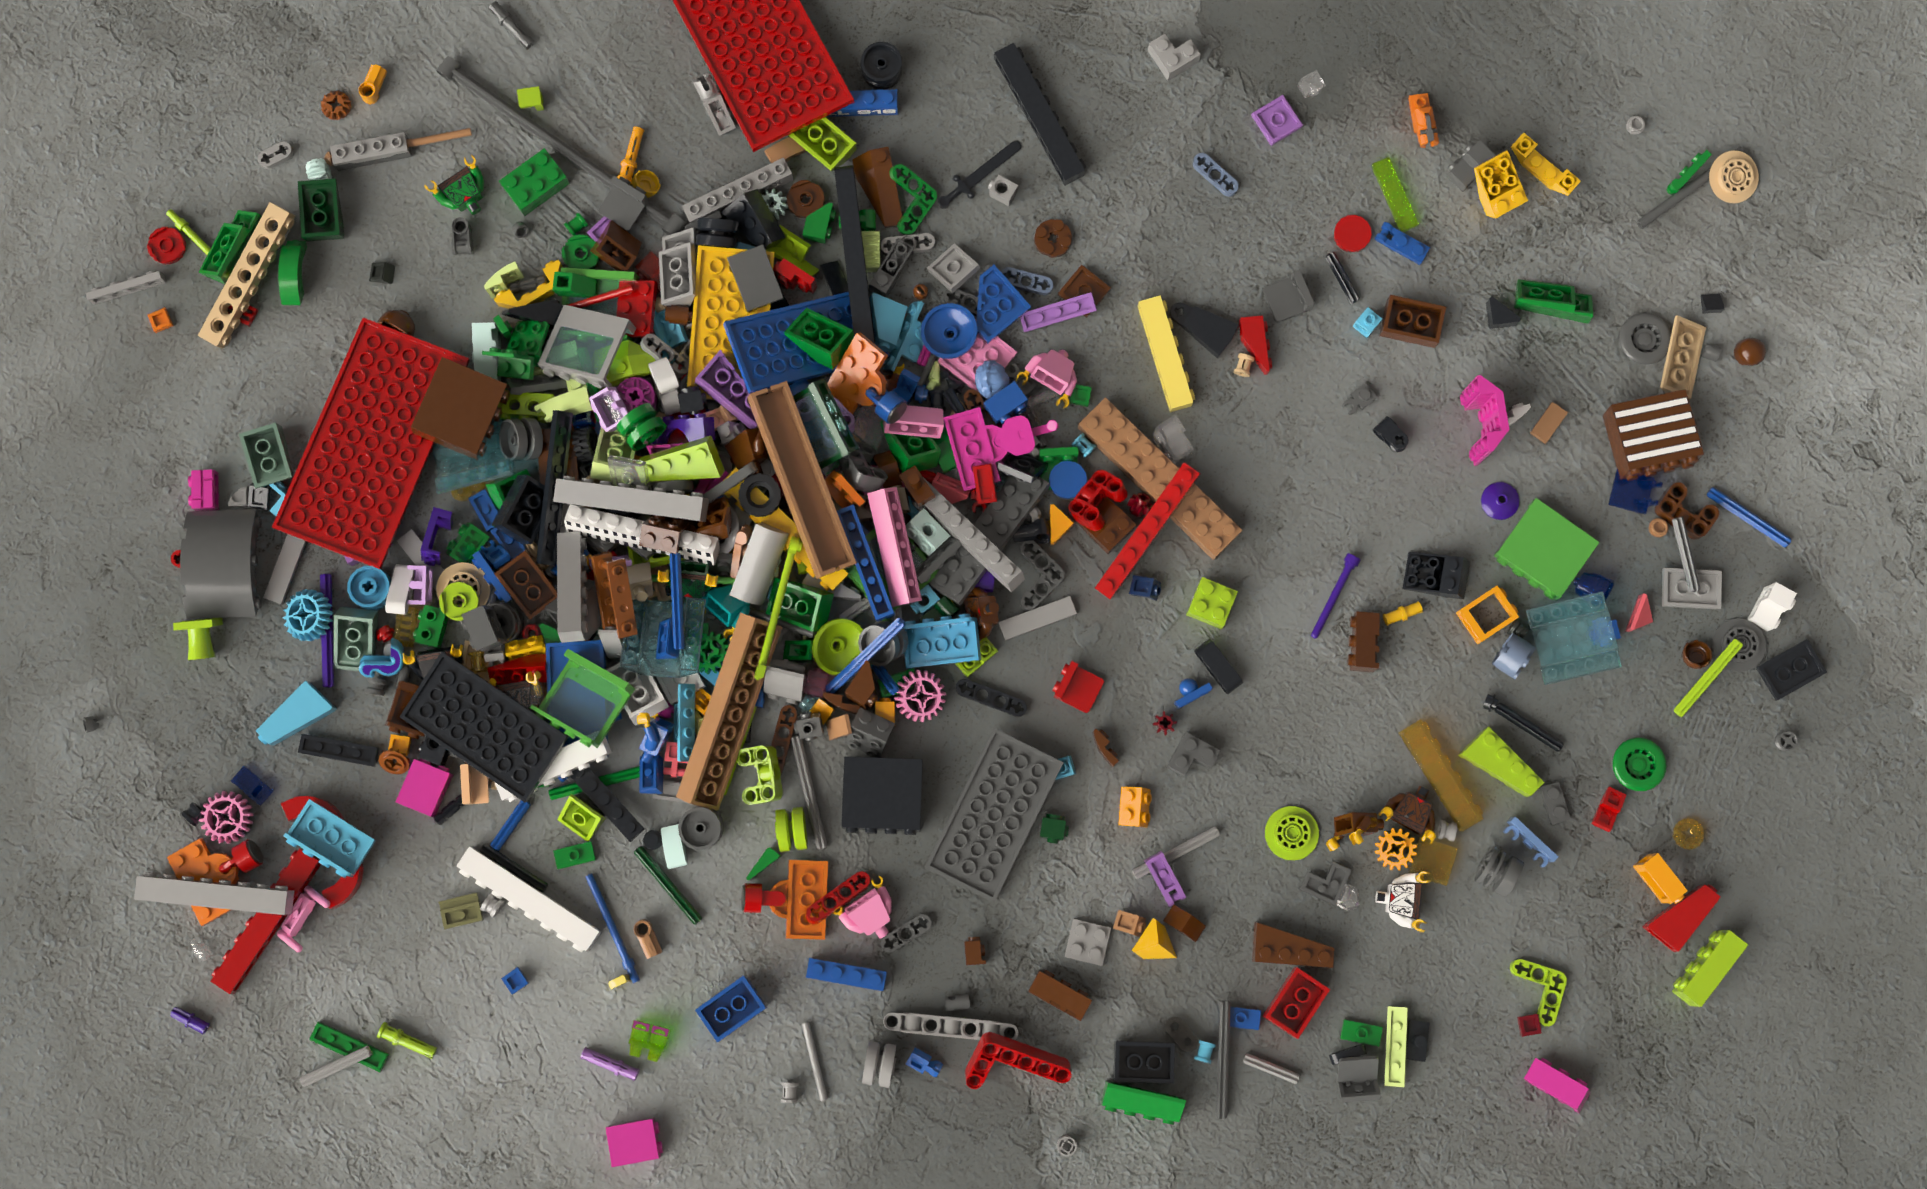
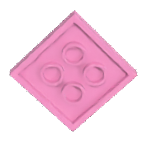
(966, 365)

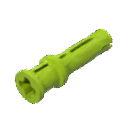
(398, 1036)

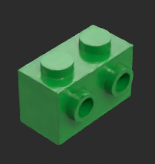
(431, 627)

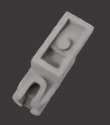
(714, 104)

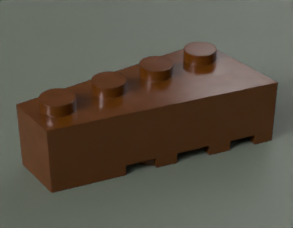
(1281, 947)

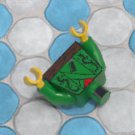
(461, 189)

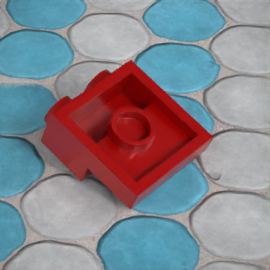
(791, 275)

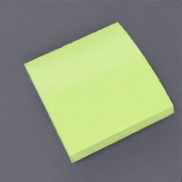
(502, 278)

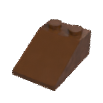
(1115, 529)

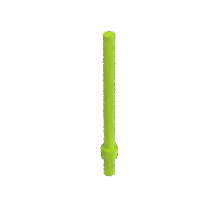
(183, 226)

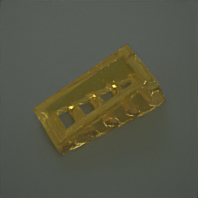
(413, 619)

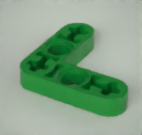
(919, 200)

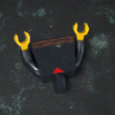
(425, 659)

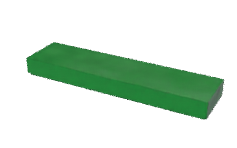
(346, 1044)

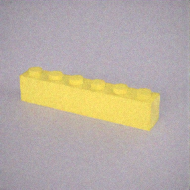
(1165, 353)

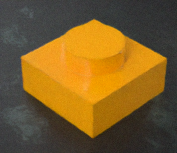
(401, 743)

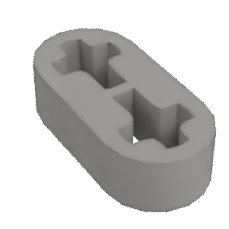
(275, 155)

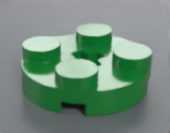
(572, 248)

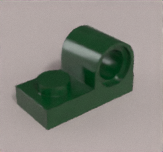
(942, 608)

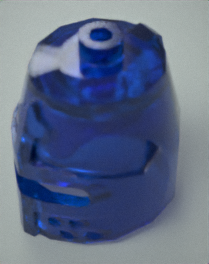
(1593, 583)

